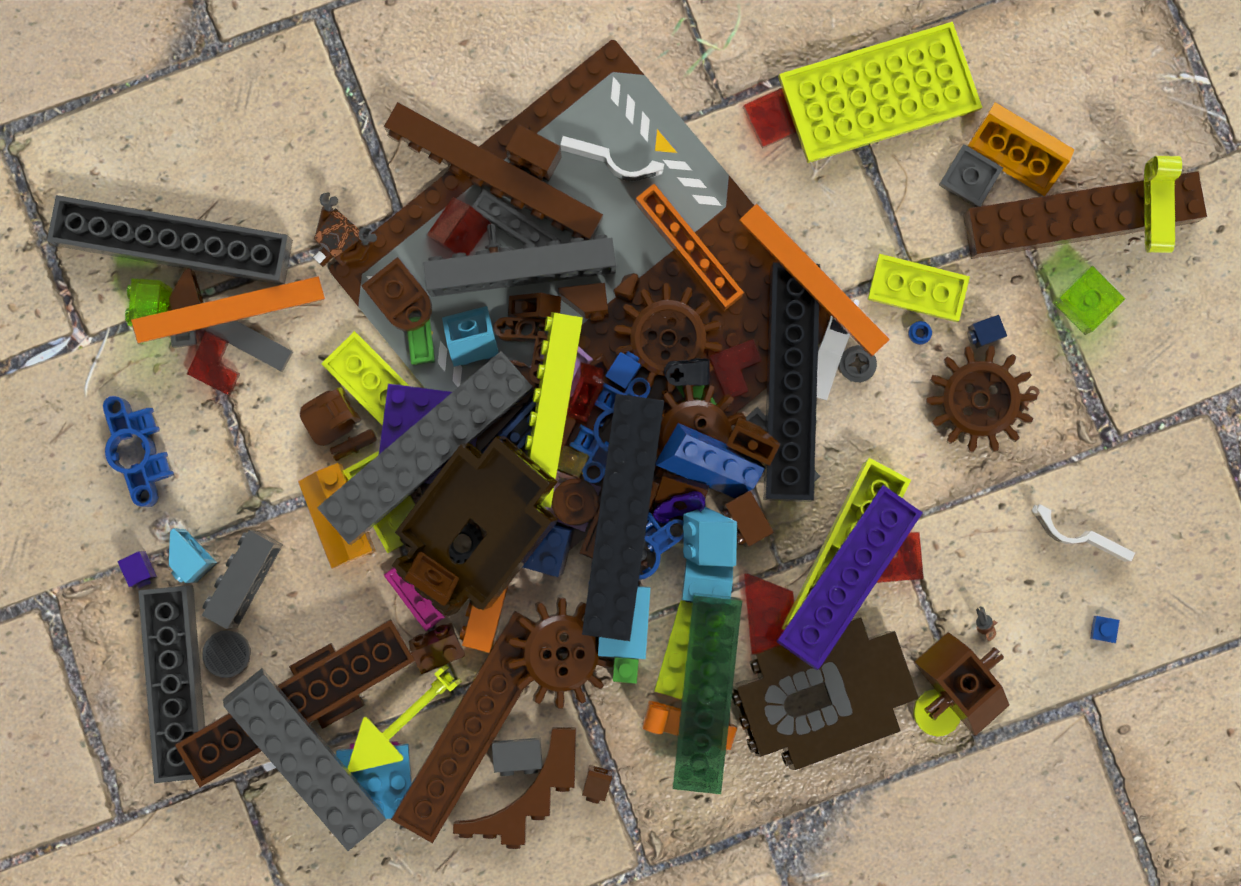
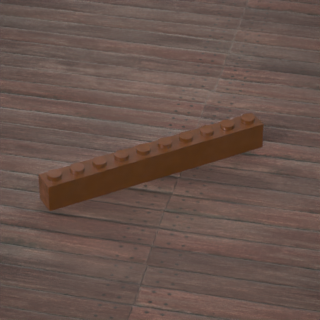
(492, 172)

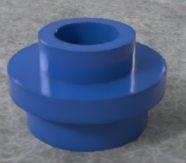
(926, 330)

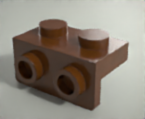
(436, 648)

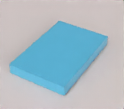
(638, 642)

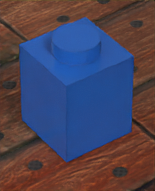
(624, 369)

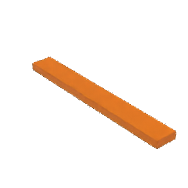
(814, 280)
(227, 310)

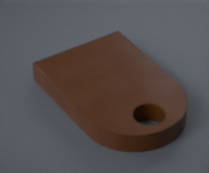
(398, 295)

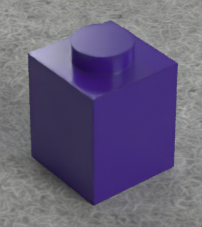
(137, 569)

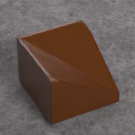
(627, 287)

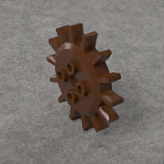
(655, 319)
(982, 376)
(688, 413)
(546, 636)

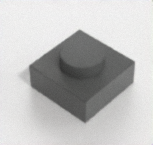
(184, 339)

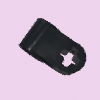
(693, 372)

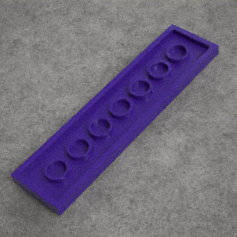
(849, 577)

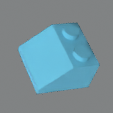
(470, 336)
(710, 538)
(188, 557)
(706, 580)

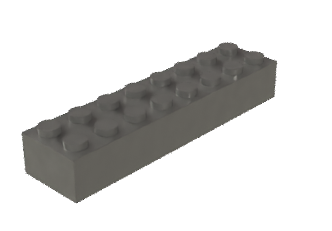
(519, 266)
(171, 676)
(304, 759)

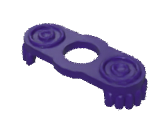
(667, 510)

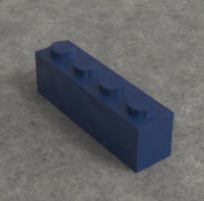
(518, 426)

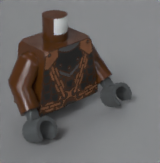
(339, 236)

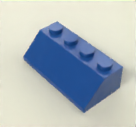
(709, 462)

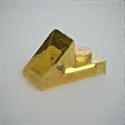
(572, 462)

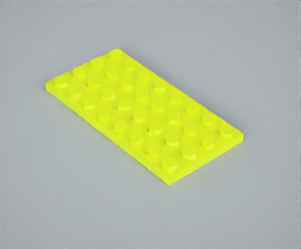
(879, 92)

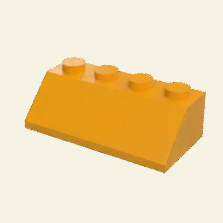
(1021, 149)
(318, 488)

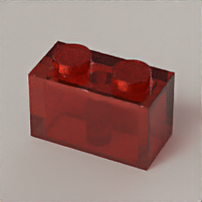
(584, 391)

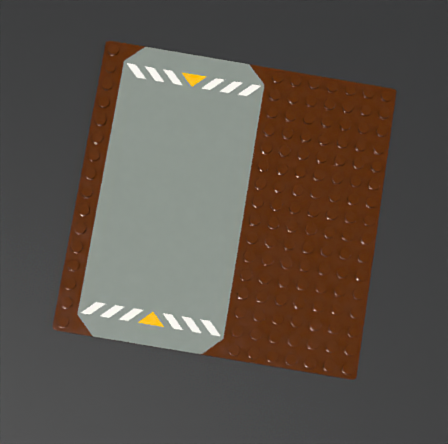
(616, 108)

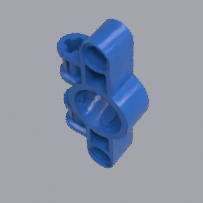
(593, 444)
(153, 466)
(659, 541)

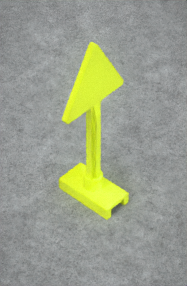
(374, 747)

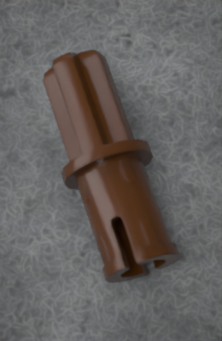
(353, 444)

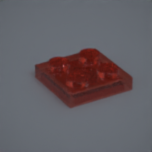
(770, 118)

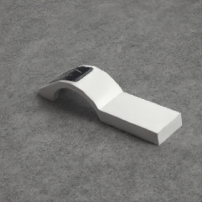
(602, 154)
(830, 355)
(1043, 515)

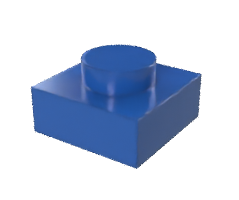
(1104, 629)

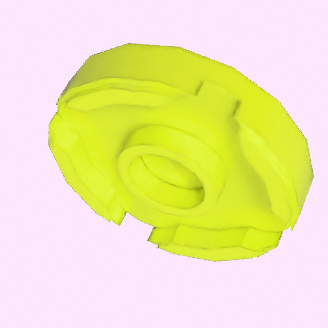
(942, 725)

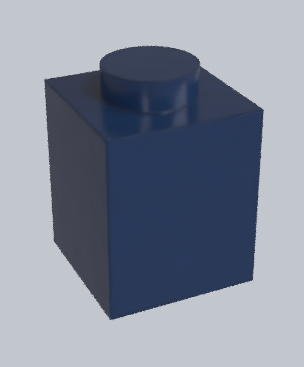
(986, 331)

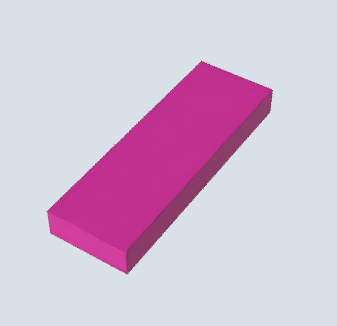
(419, 606)

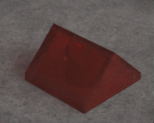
(459, 228)

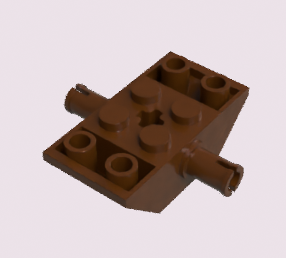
(945, 668)

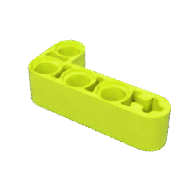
(1160, 202)

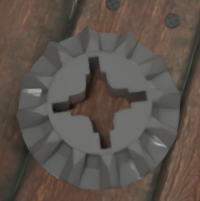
(850, 372)

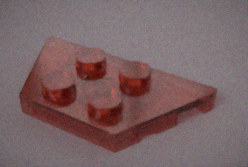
(766, 611)

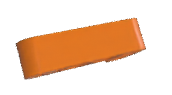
(665, 718)

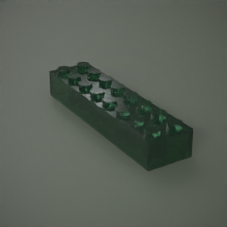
(706, 693)

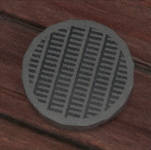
(226, 653)

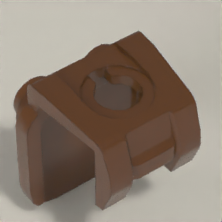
(329, 416)

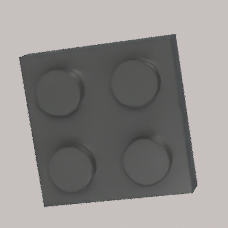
(970, 176)

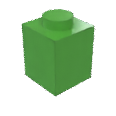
(625, 670)

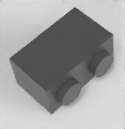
(517, 756)

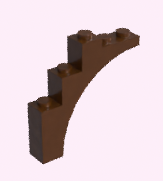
(535, 802)

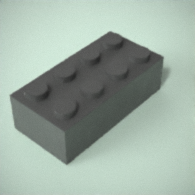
(242, 579)

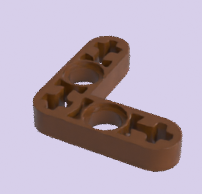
(535, 336)

